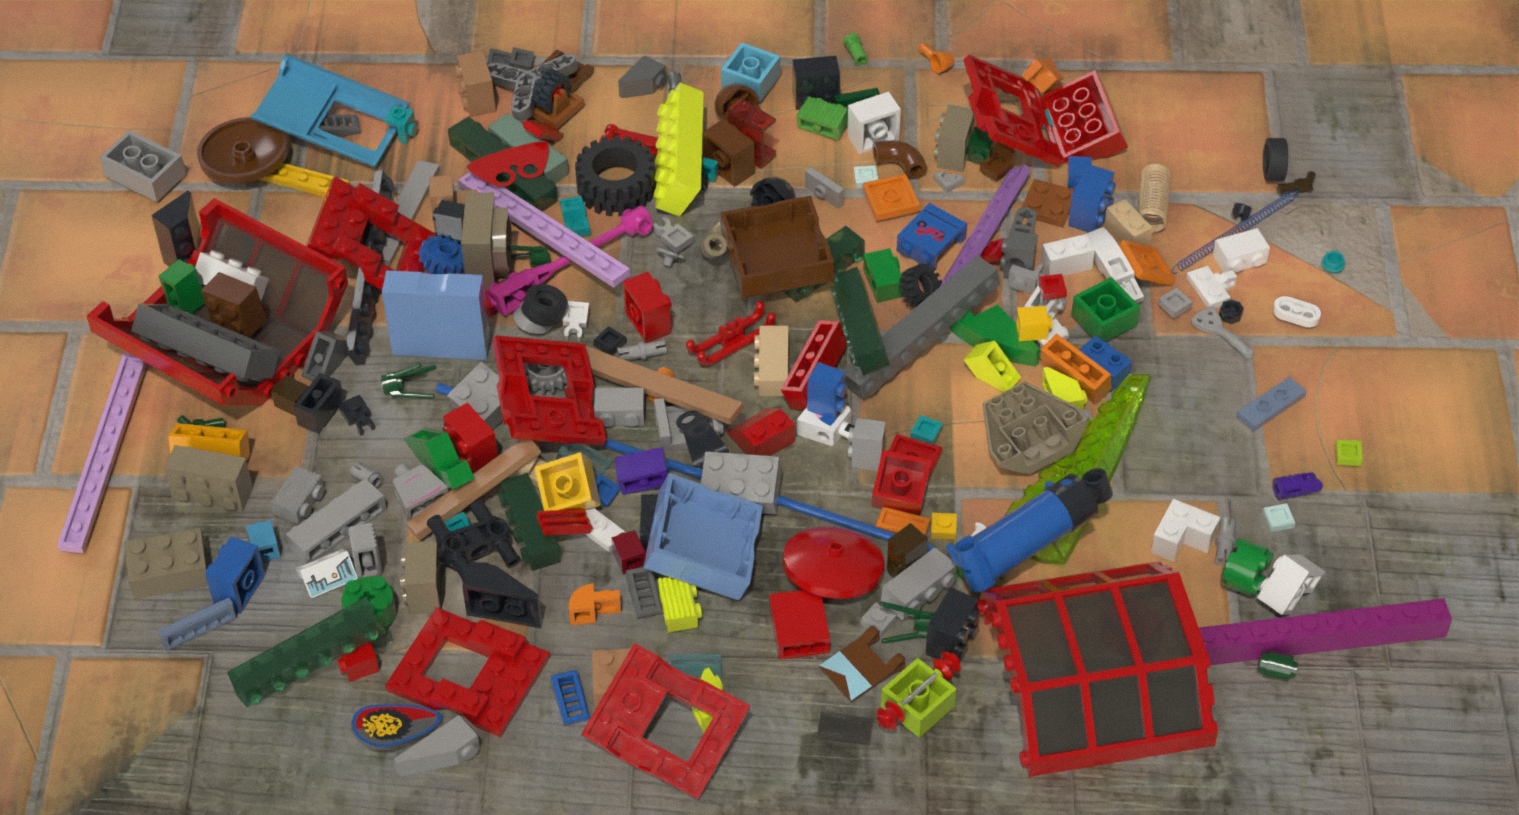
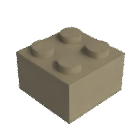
(954, 138)
(421, 577)

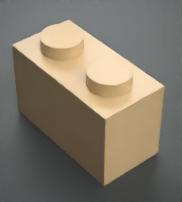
(1127, 223)

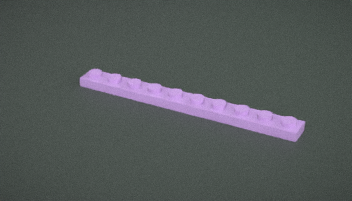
(552, 232)
(102, 455)

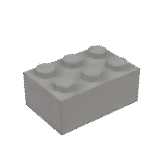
(142, 165)
(744, 476)

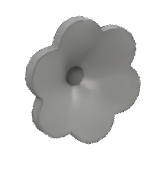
(669, 256)

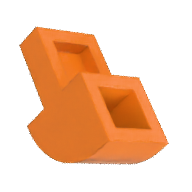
(586, 604)

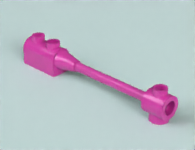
(511, 293)

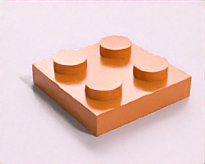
(891, 197)
(1147, 263)

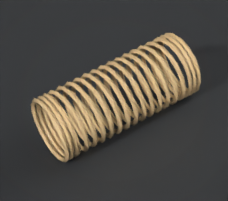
(1142, 210)

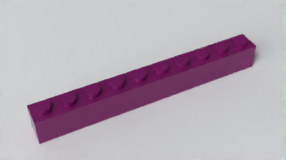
(1327, 631)

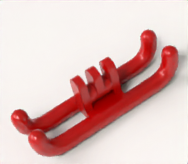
(730, 337)

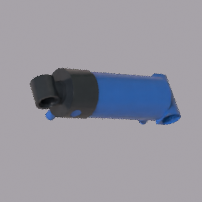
(1030, 528)

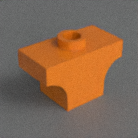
(1043, 74)

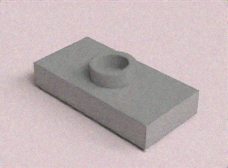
(824, 187)

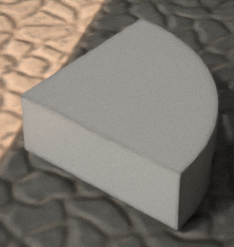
(948, 181)

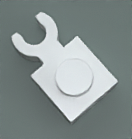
(574, 318)

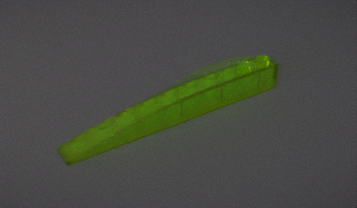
(1098, 447)

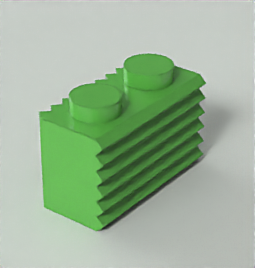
(822, 117)

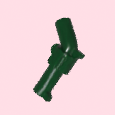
(213, 423)

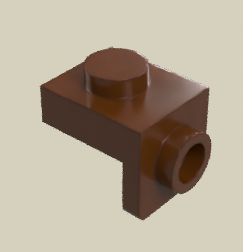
(999, 162)

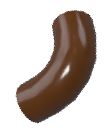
(901, 153)

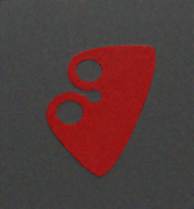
(491, 165)

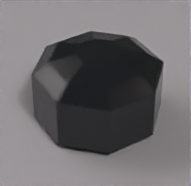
(1231, 311)

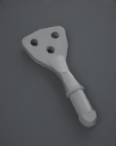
(1217, 329)

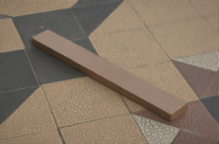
(664, 386)

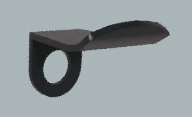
(700, 437)

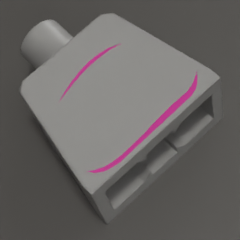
(416, 489)

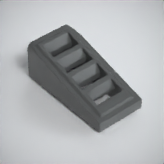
(332, 122)
(642, 574)

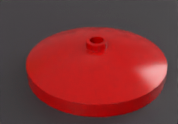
(833, 562)

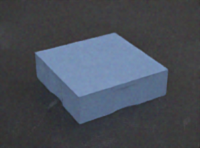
(436, 315)
(703, 537)

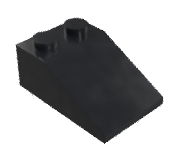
(499, 596)

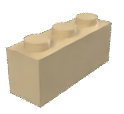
(771, 360)

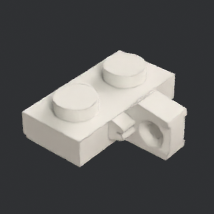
(1212, 286)

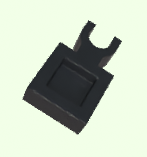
(356, 412)

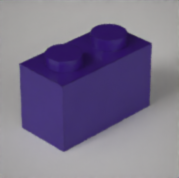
(641, 470)

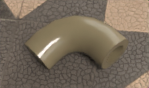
(713, 242)

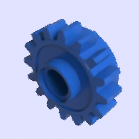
(441, 255)

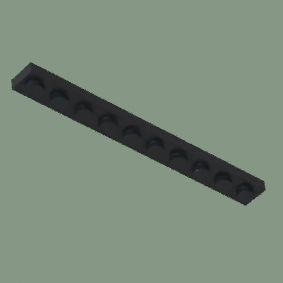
(365, 292)

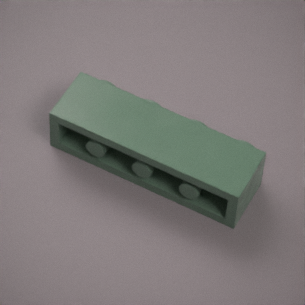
(512, 133)

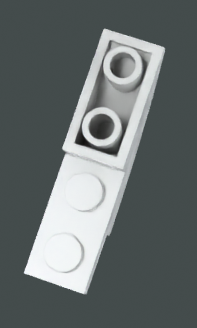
(1113, 262)

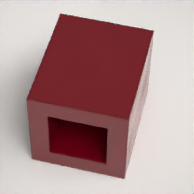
(628, 551)

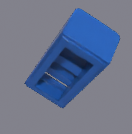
(566, 678)

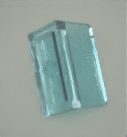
(696, 663)

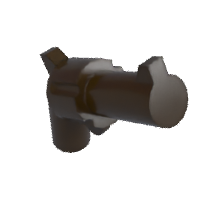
(1300, 184)

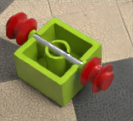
(919, 695)

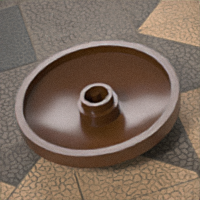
(242, 151)

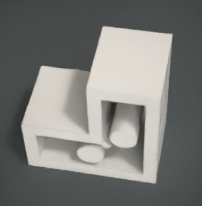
(1185, 526)
(1289, 581)

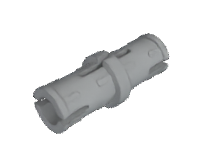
(642, 350)
(1225, 540)

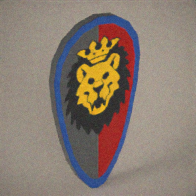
(393, 724)

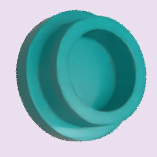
(1333, 262)

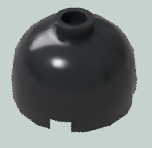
(771, 191)

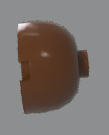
(730, 95)

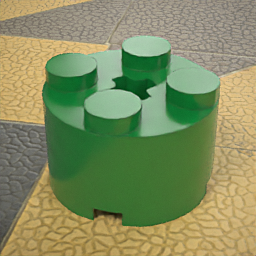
(1246, 567)
(378, 593)

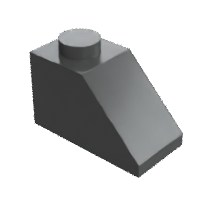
(642, 78)
(325, 354)

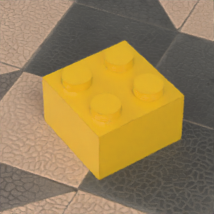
(568, 483)

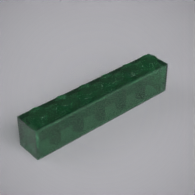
(475, 142)
(859, 321)
(306, 652)

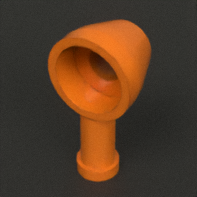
(939, 60)

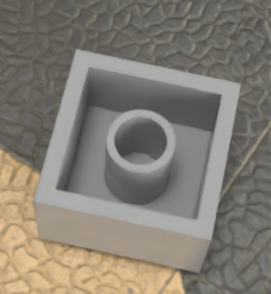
(481, 393)

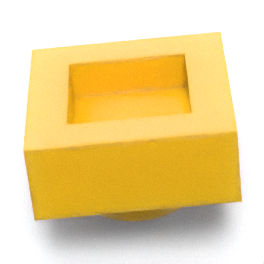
(943, 526)

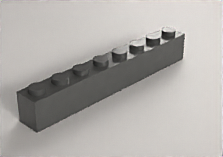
(927, 323)

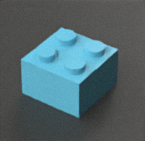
(752, 68)

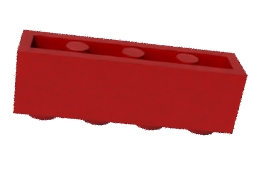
(823, 346)

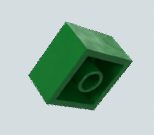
(1105, 310)

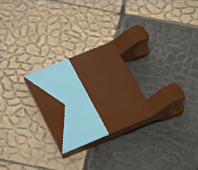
(859, 668)

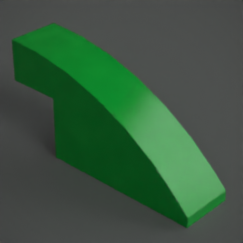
(998, 327)
(438, 454)

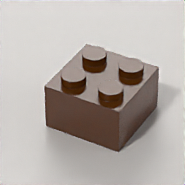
(731, 150)
(234, 304)

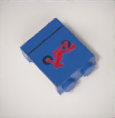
(930, 234)

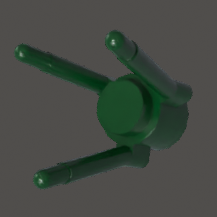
(536, 255)
(393, 381)
(921, 621)

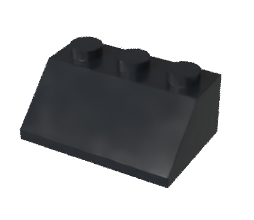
(177, 229)

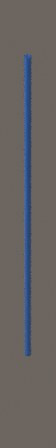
(782, 501)

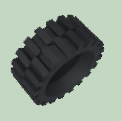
(615, 194)

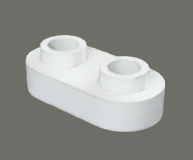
(1296, 311)

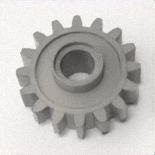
(544, 377)

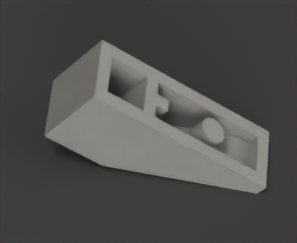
(440, 749)

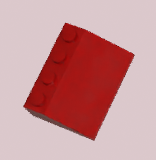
(1083, 119)

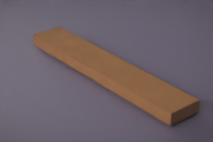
(484, 480)

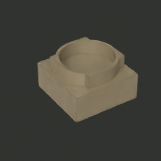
(486, 238)

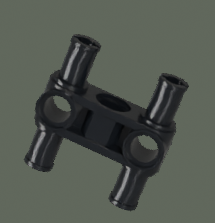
(473, 540)

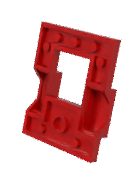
(1004, 126)
(344, 220)
(542, 416)
(497, 689)
(634, 701)

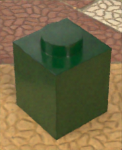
(979, 146)

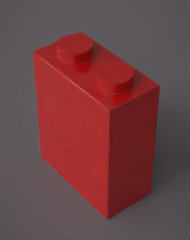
(799, 624)

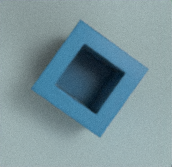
(263, 536)

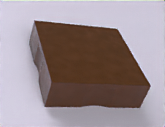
(777, 247)

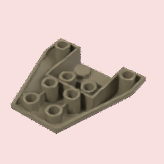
(1031, 428)

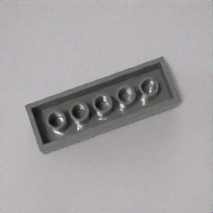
(205, 341)

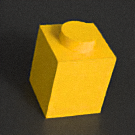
(1033, 323)

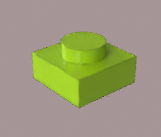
(1348, 452)

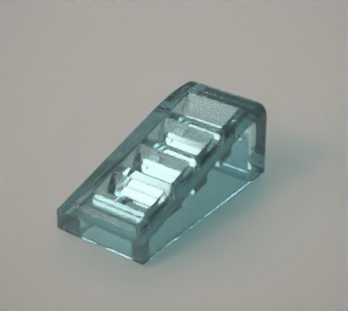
(589, 452)

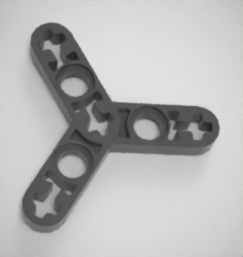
(524, 81)

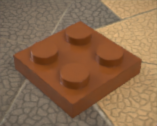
(1049, 202)

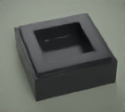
(609, 341)

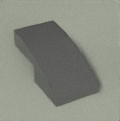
(518, 58)

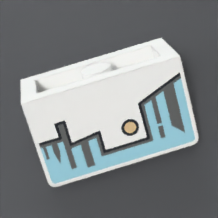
(327, 572)

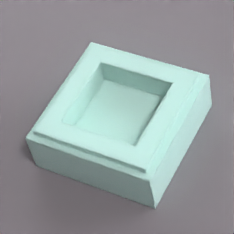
(864, 174)
(1278, 517)

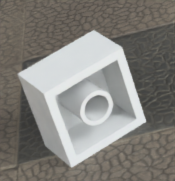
(873, 121)

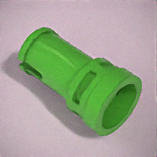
(854, 46)

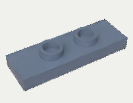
(1271, 404)
(197, 624)

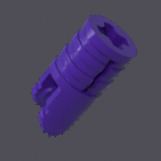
(1296, 485)

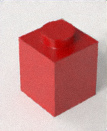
(359, 663)

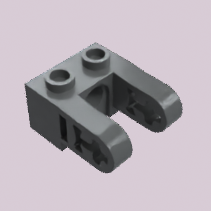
(1021, 243)

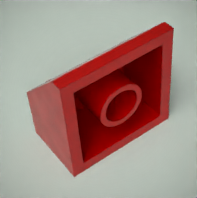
(764, 433)

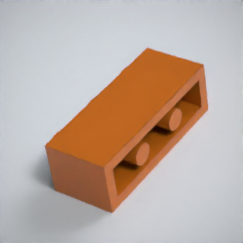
(1070, 361)

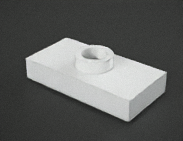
(602, 529)

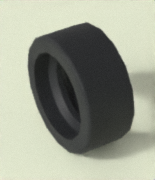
(1275, 159)

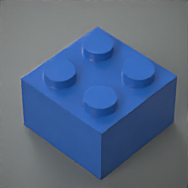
(1091, 199)
(235, 573)

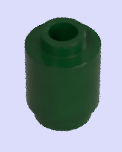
(1277, 665)

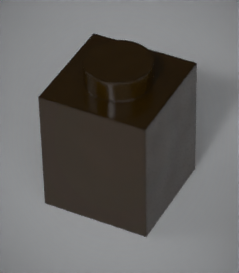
(287, 393)

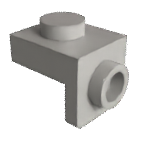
(1025, 279)

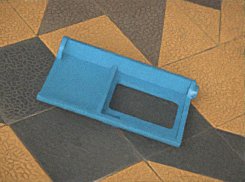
(304, 98)

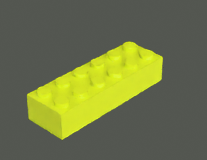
(679, 149)

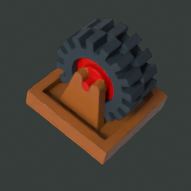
(554, 99)

